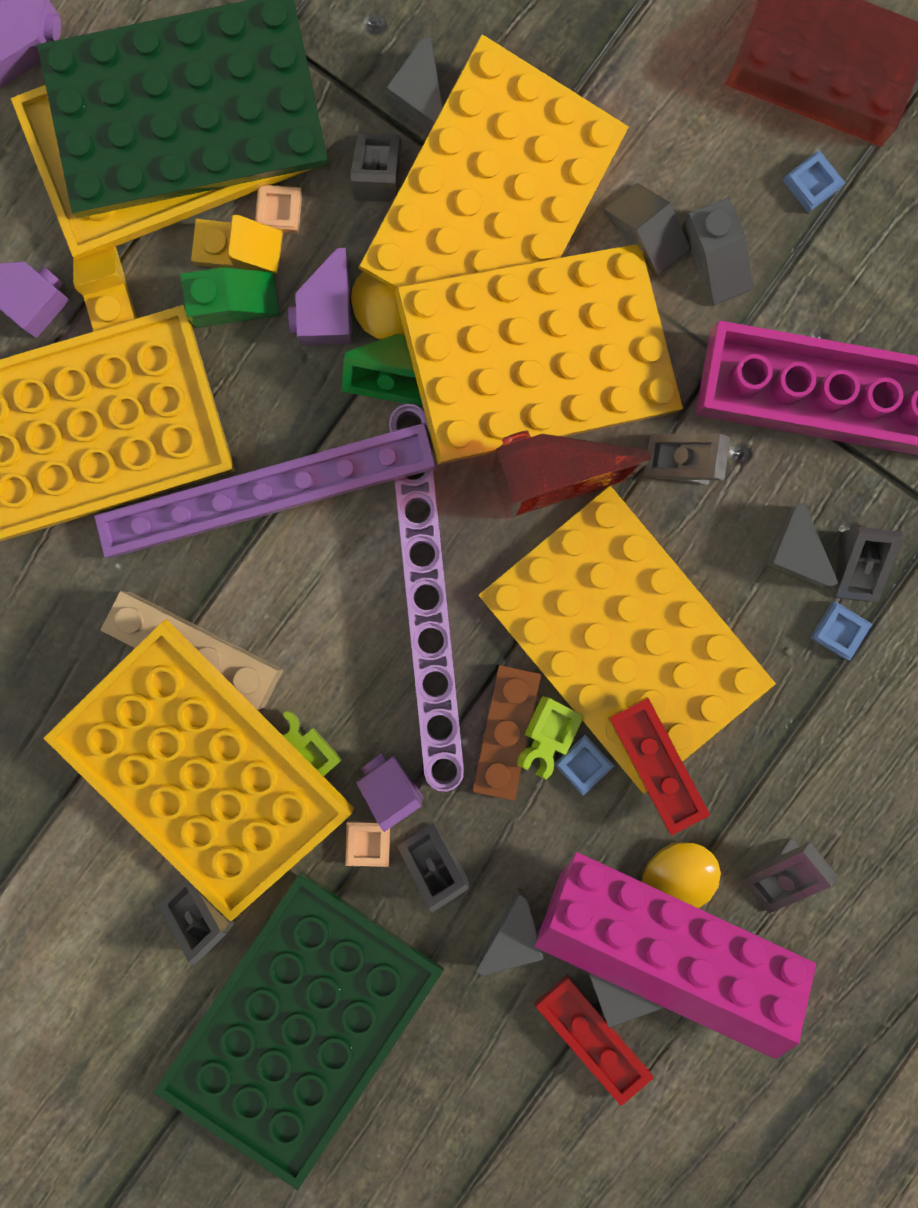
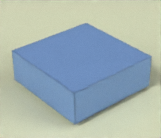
(813, 181)
(841, 631)
(583, 764)

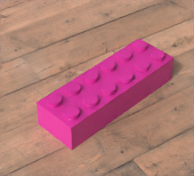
(810, 387)
(677, 956)

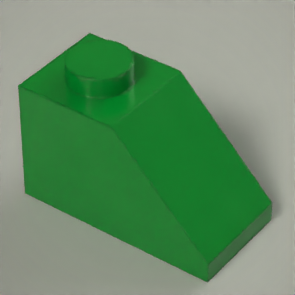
(229, 296)
(382, 371)

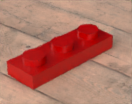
(659, 766)
(593, 1041)

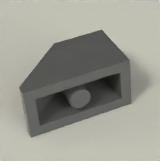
(719, 250)

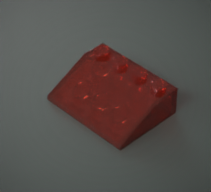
(831, 63)
(557, 468)

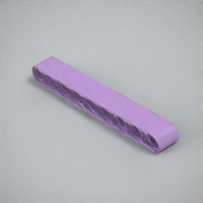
(419, 620)

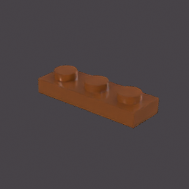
(504, 732)

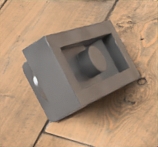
(688, 457)
(789, 876)

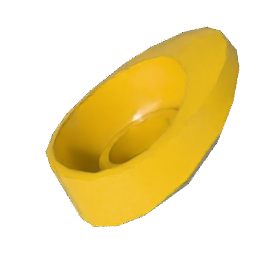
(376, 307)
(684, 872)

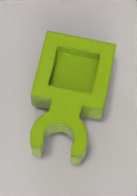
(552, 730)
(311, 745)

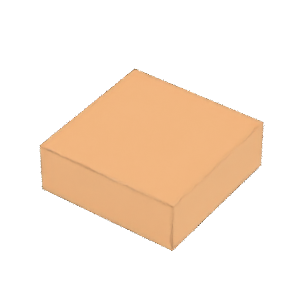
(279, 207)
(367, 844)

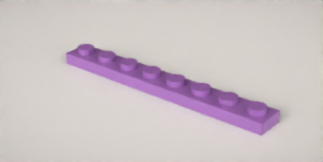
(266, 491)

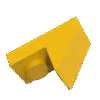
(237, 245)
(104, 288)

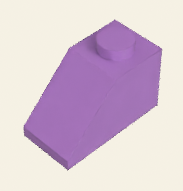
(21, 29)
(30, 296)
(324, 304)
(388, 791)

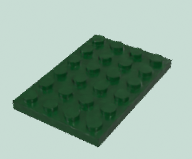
(182, 105)
(299, 1030)

